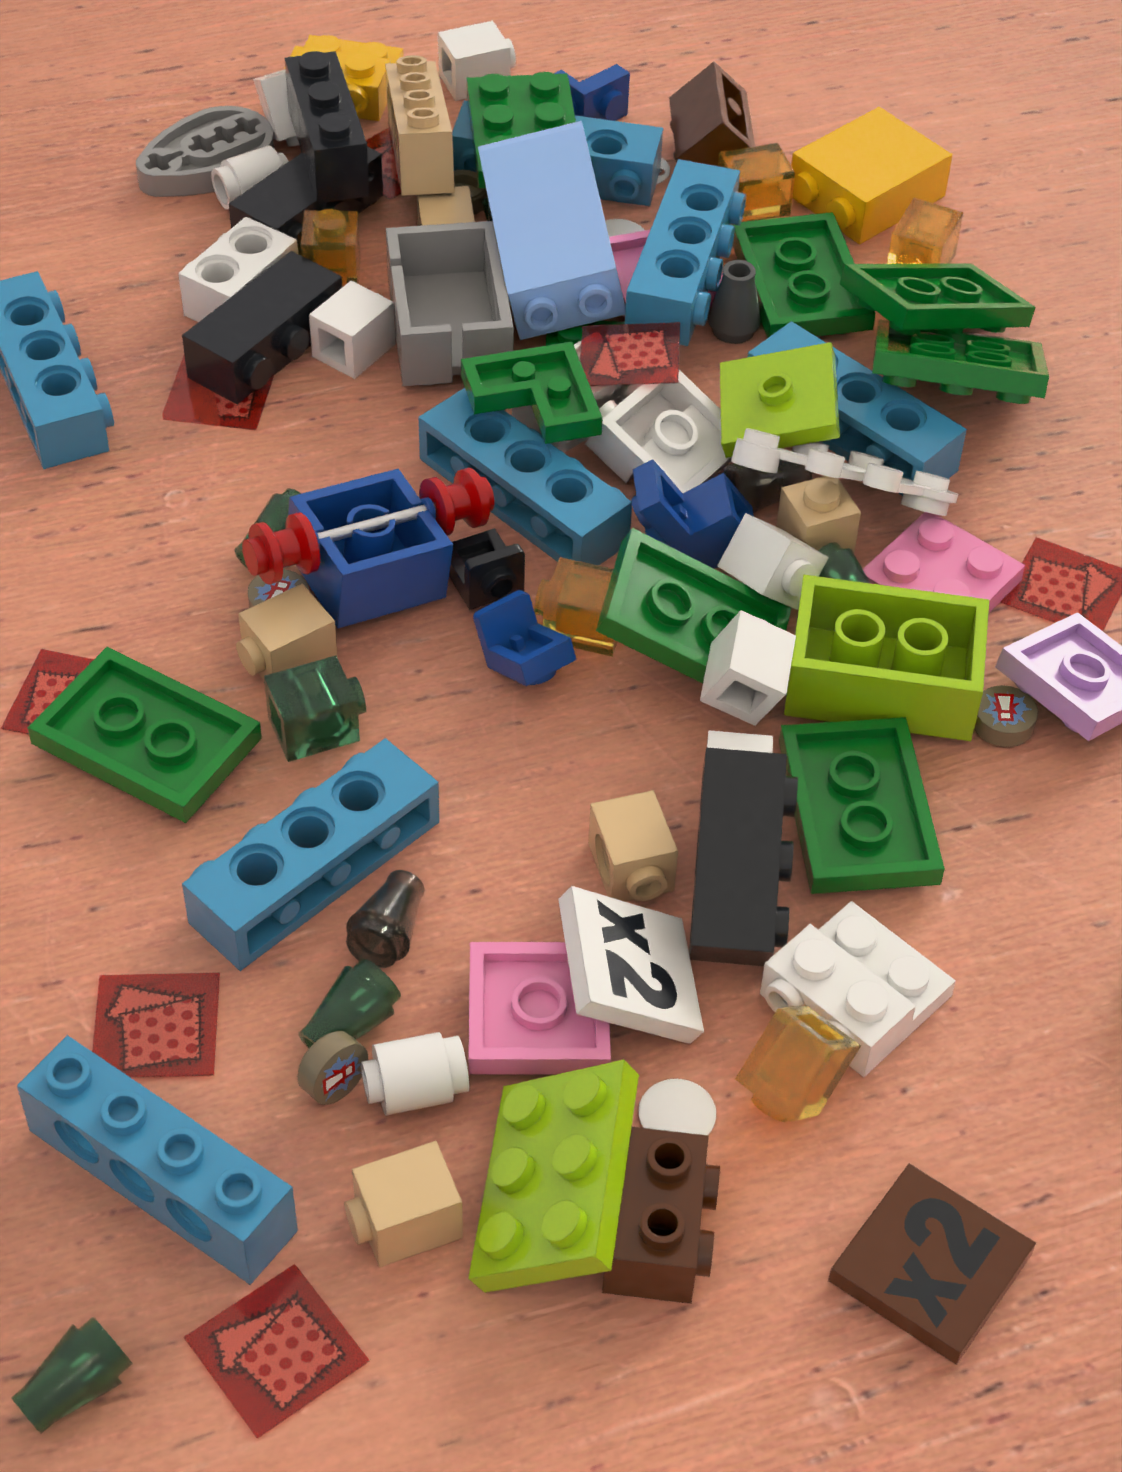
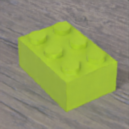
(888, 655)

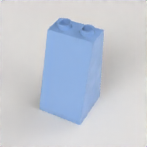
(551, 231)

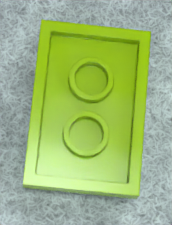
(555, 1178)

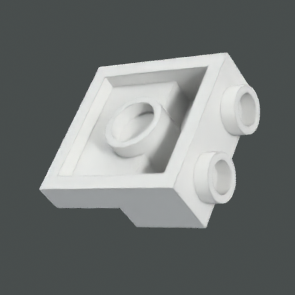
(666, 424)
(858, 981)

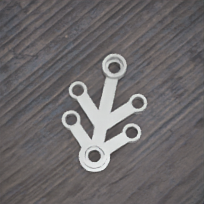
(924, 493)

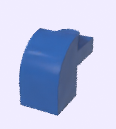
(691, 521)

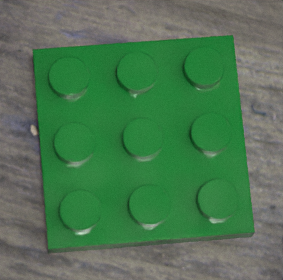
(962, 363)

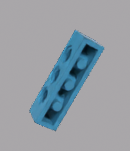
(621, 153)
(686, 248)
(47, 377)
(881, 416)
(533, 482)
(311, 853)
(159, 1159)

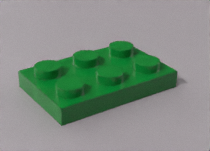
(515, 107)
(800, 274)
(936, 297)
(675, 604)
(145, 734)
(861, 806)

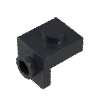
(486, 568)

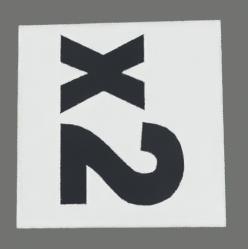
(630, 965)

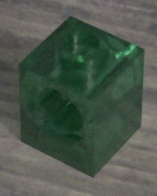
(314, 707)

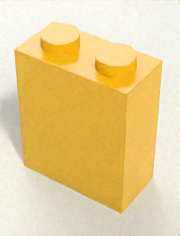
(869, 173)

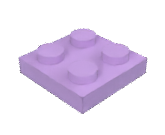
(1070, 672)

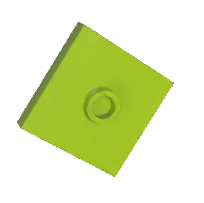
(782, 395)

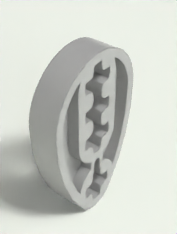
(187, 152)

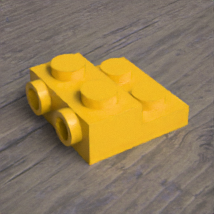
(362, 68)

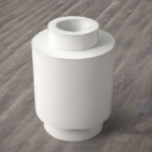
(244, 172)
(415, 1072)

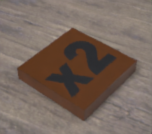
(932, 1263)

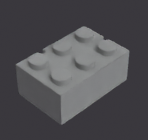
(446, 298)

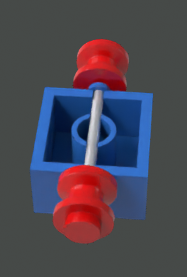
(371, 541)

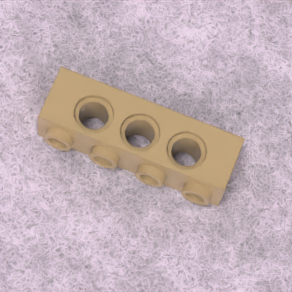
(419, 127)

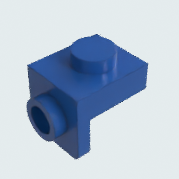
(601, 94)
(518, 644)

